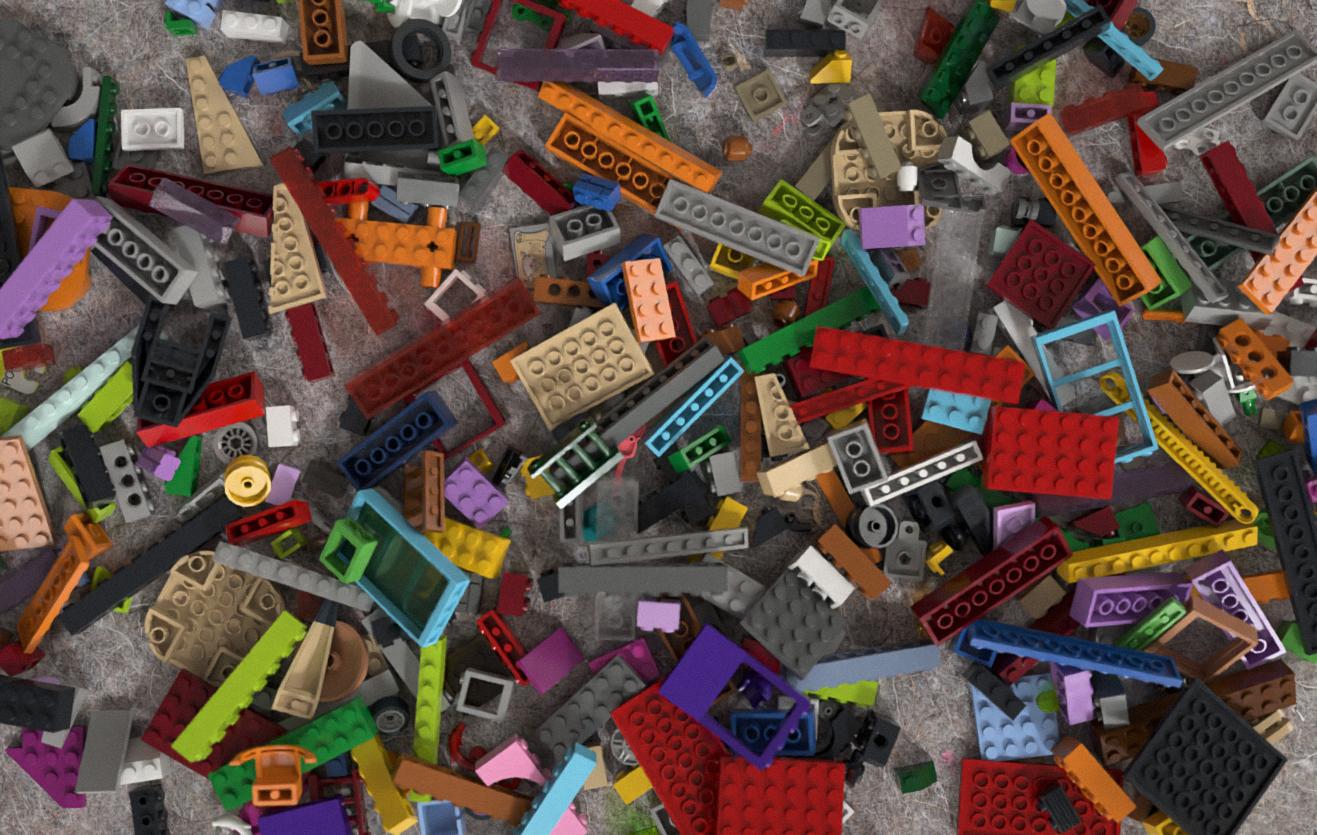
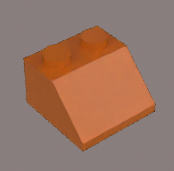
(91, 535)

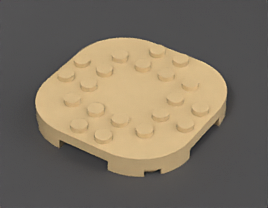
(914, 139)
(211, 616)

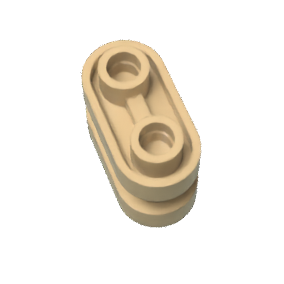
(1272, 726)

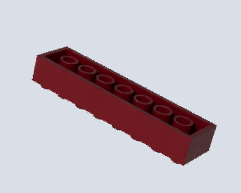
(136, 185)
(991, 580)

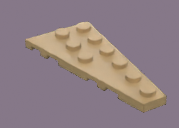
(219, 129)
(294, 263)

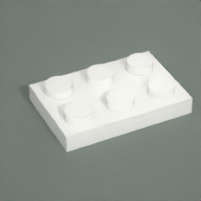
(152, 129)

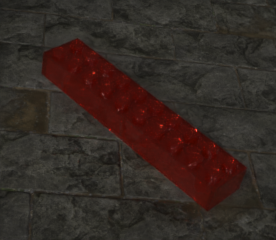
(442, 347)

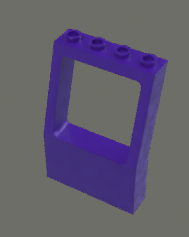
(704, 673)
(315, 817)

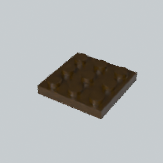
(480, 656)

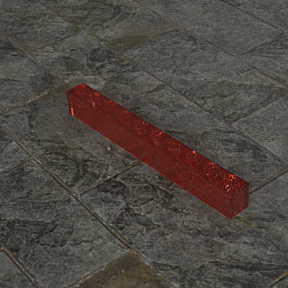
(334, 240)

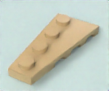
(779, 422)

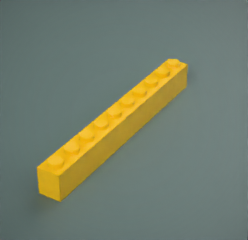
(1157, 550)

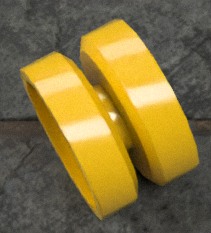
(247, 480)

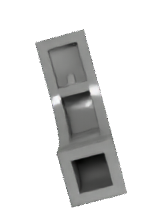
(85, 108)

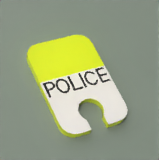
(17, 379)

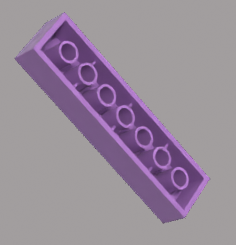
(50, 263)

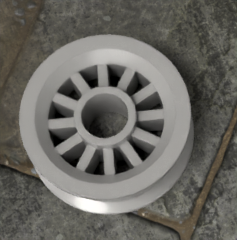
(223, 433)

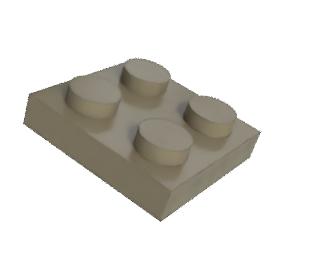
(760, 96)

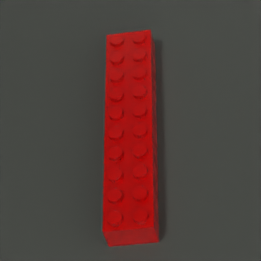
(917, 365)

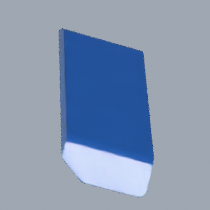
(693, 59)

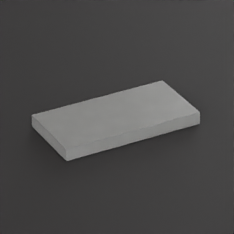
(104, 752)

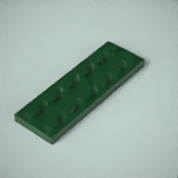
(958, 58)

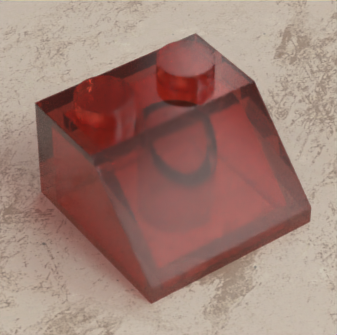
(932, 37)

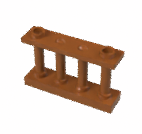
(425, 493)

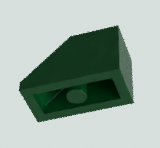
(915, 777)

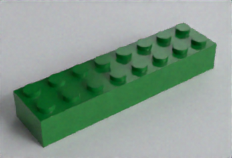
(324, 736)

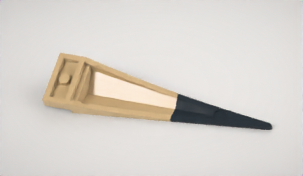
(304, 680)

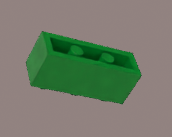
(699, 449)

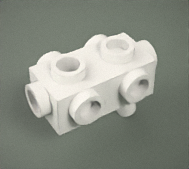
(1200, 141)

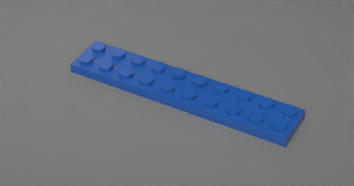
(1074, 652)

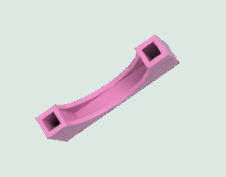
(515, 760)

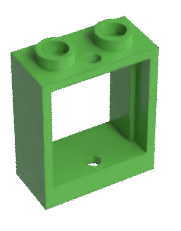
(360, 538)

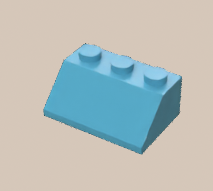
(325, 98)

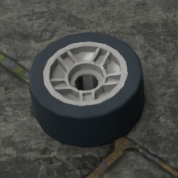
(390, 715)

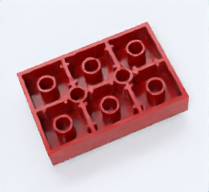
(1050, 452)
(783, 799)

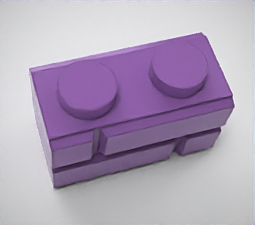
(159, 461)

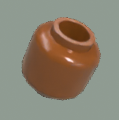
(736, 148)
(785, 313)

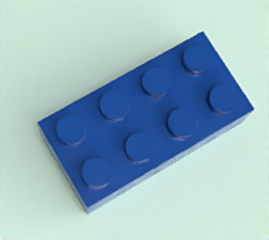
(757, 726)

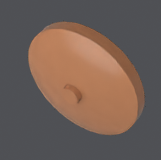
(346, 663)

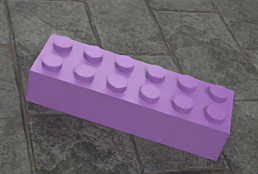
(1224, 588)
(1125, 597)

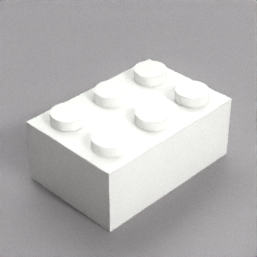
(820, 576)

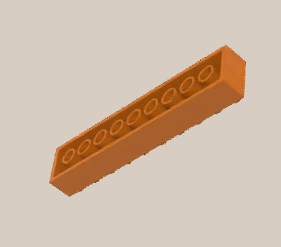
(1085, 210)

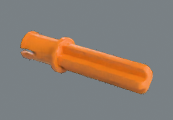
(1164, 315)

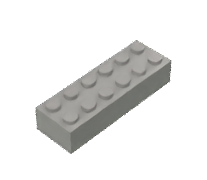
(144, 255)

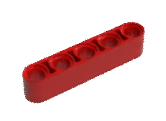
(349, 191)

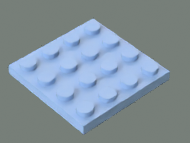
(1031, 732)

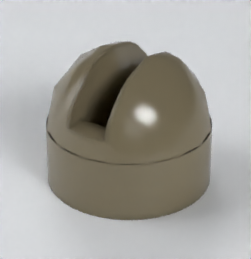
(733, 62)

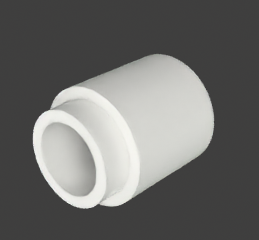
(907, 177)

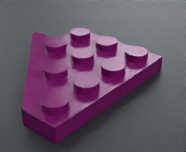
(51, 766)

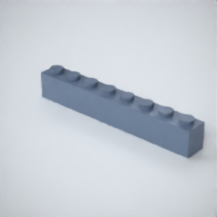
(867, 664)

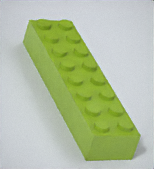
(240, 687)

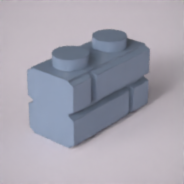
(387, 203)

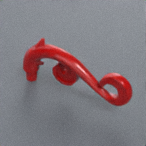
(476, 751)

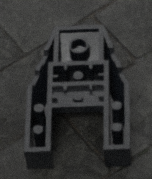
(168, 374)

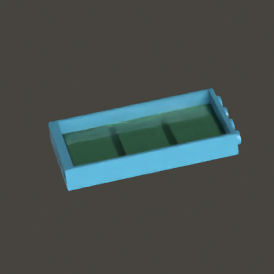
(405, 570)

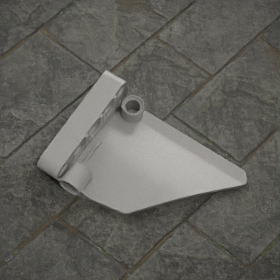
(379, 86)

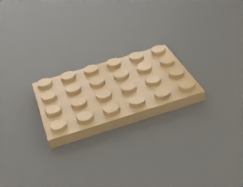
(582, 366)

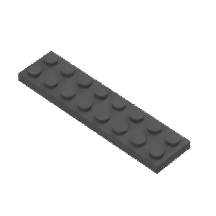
(584, 712)

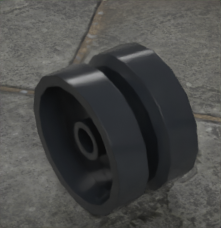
(871, 526)

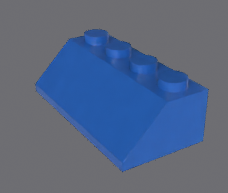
(609, 280)

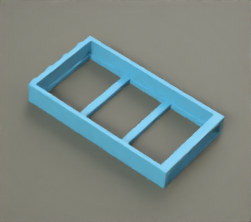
(1123, 360)

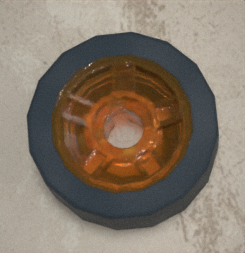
(1144, 24)

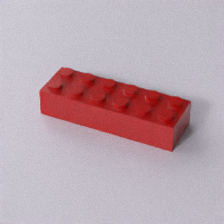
(218, 406)

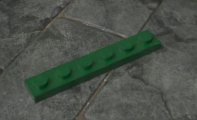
(104, 142)

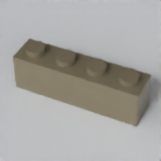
(871, 137)

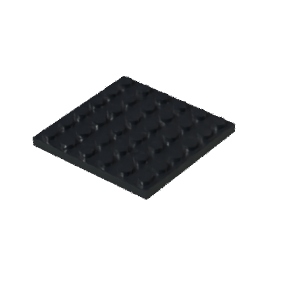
(1204, 764)

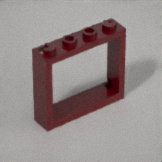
(490, 19)
(486, 398)

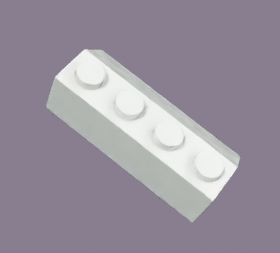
(143, 763)

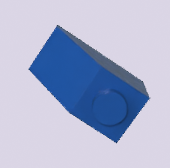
(238, 76)
(83, 143)

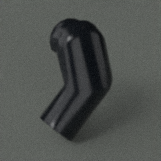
(794, 525)

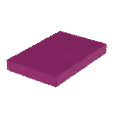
(550, 660)

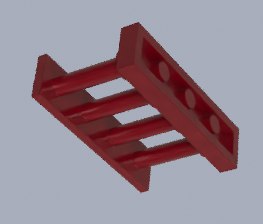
(318, 782)

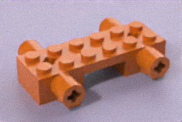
(405, 242)

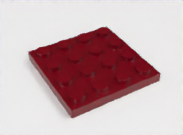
(1040, 275)

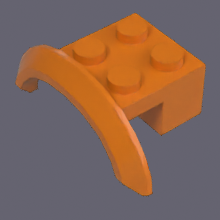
(277, 773)

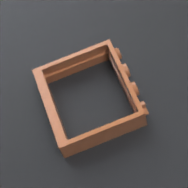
(1245, 641)

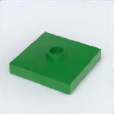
(1136, 522)

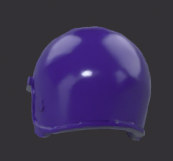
(756, 688)

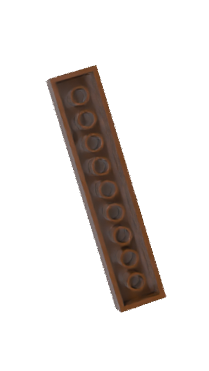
(1246, 692)

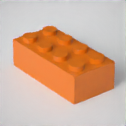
(1092, 779)

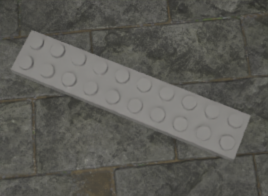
(1228, 90)

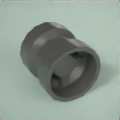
(1026, 209)

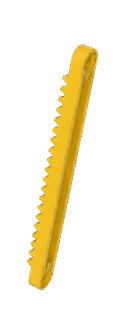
(1185, 453)

